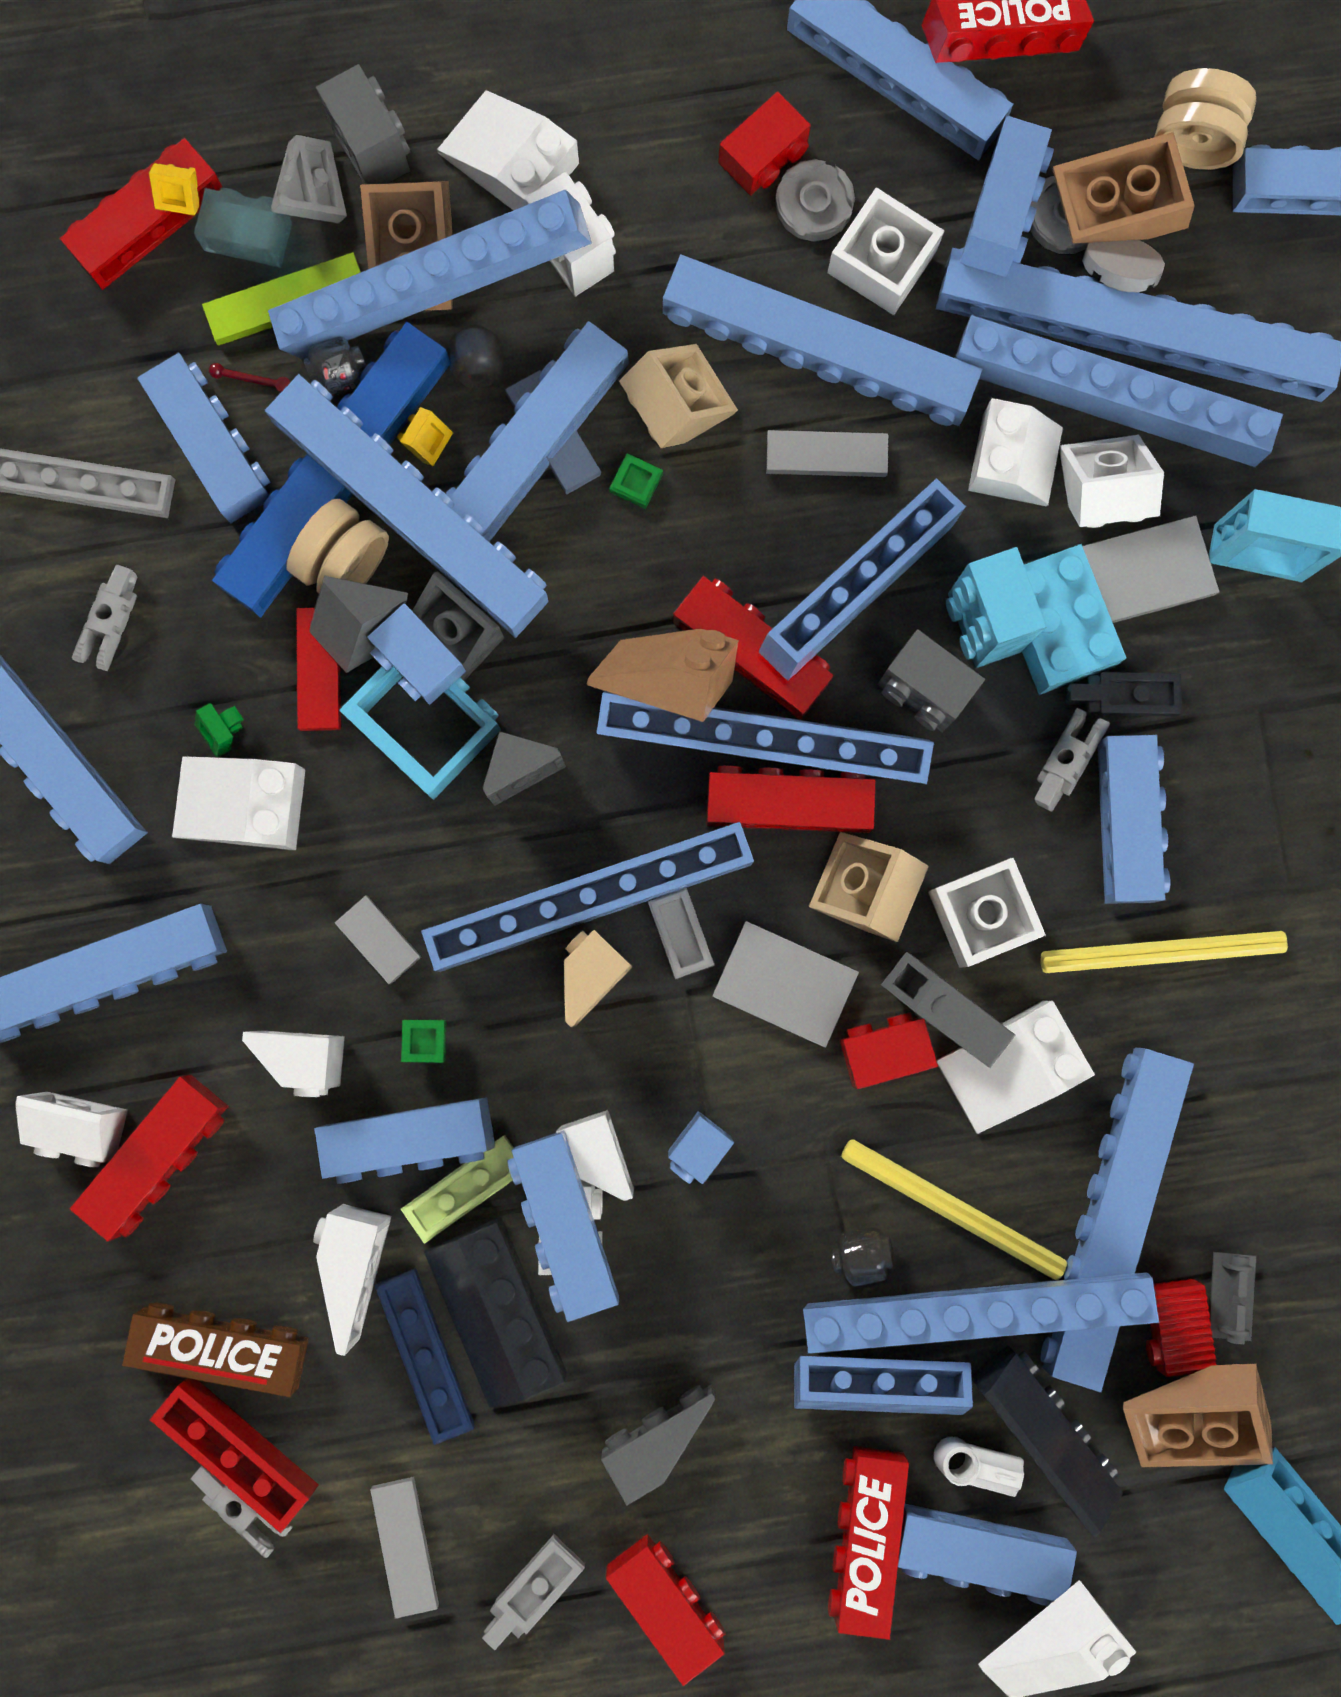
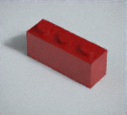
(666, 1608)

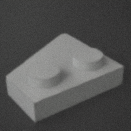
(309, 182)

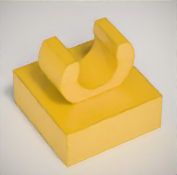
(174, 188)
(425, 436)

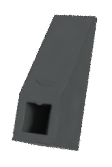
(948, 1009)
(648, 1454)

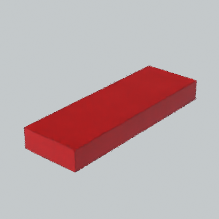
(316, 680)

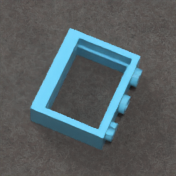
(1277, 536)
(377, 686)

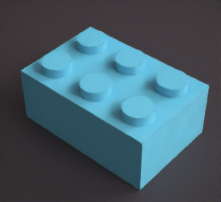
(995, 608)
(1079, 627)

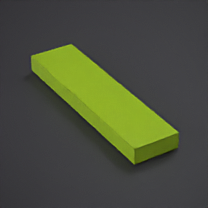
(247, 310)

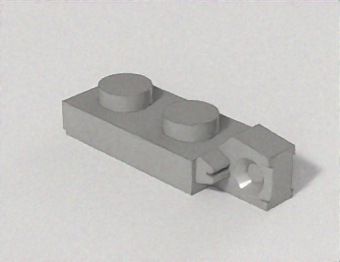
(533, 1591)

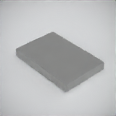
(1152, 569)
(785, 984)

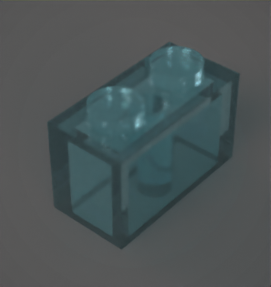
(242, 227)

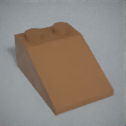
(1126, 192)
(405, 219)
(671, 670)
(1203, 1420)

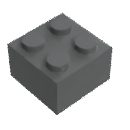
(365, 126)
(929, 682)

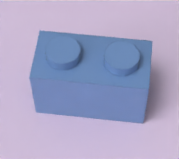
(415, 654)
(699, 1149)

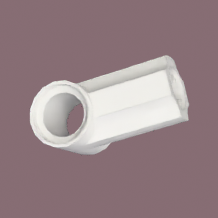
(981, 1467)

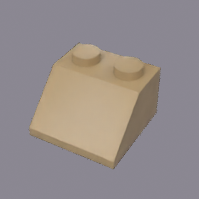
(677, 394)
(869, 885)
(589, 974)

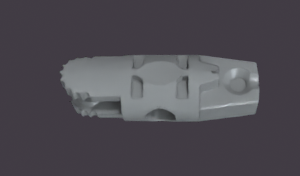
(113, 599)
(1060, 777)
(223, 1500)

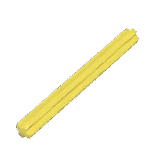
(1164, 952)
(954, 1209)

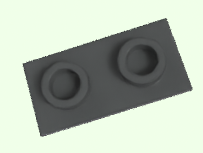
(1232, 1296)

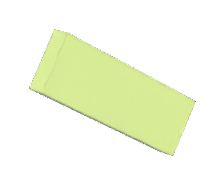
(460, 1191)

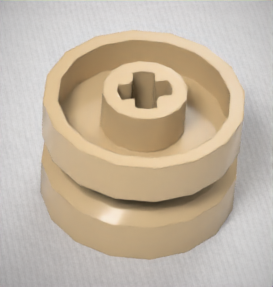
(1208, 116)
(337, 546)

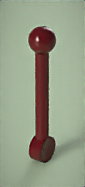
(217, 371)

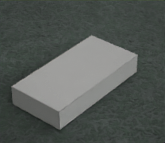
(680, 933)
(378, 939)

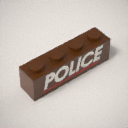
(216, 1350)

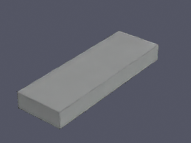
(827, 453)
(404, 1547)

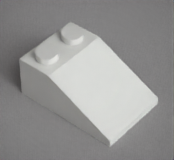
(509, 149)
(239, 801)
(1031, 1070)
(348, 1264)
(1060, 1648)

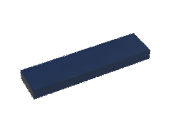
(424, 1356)

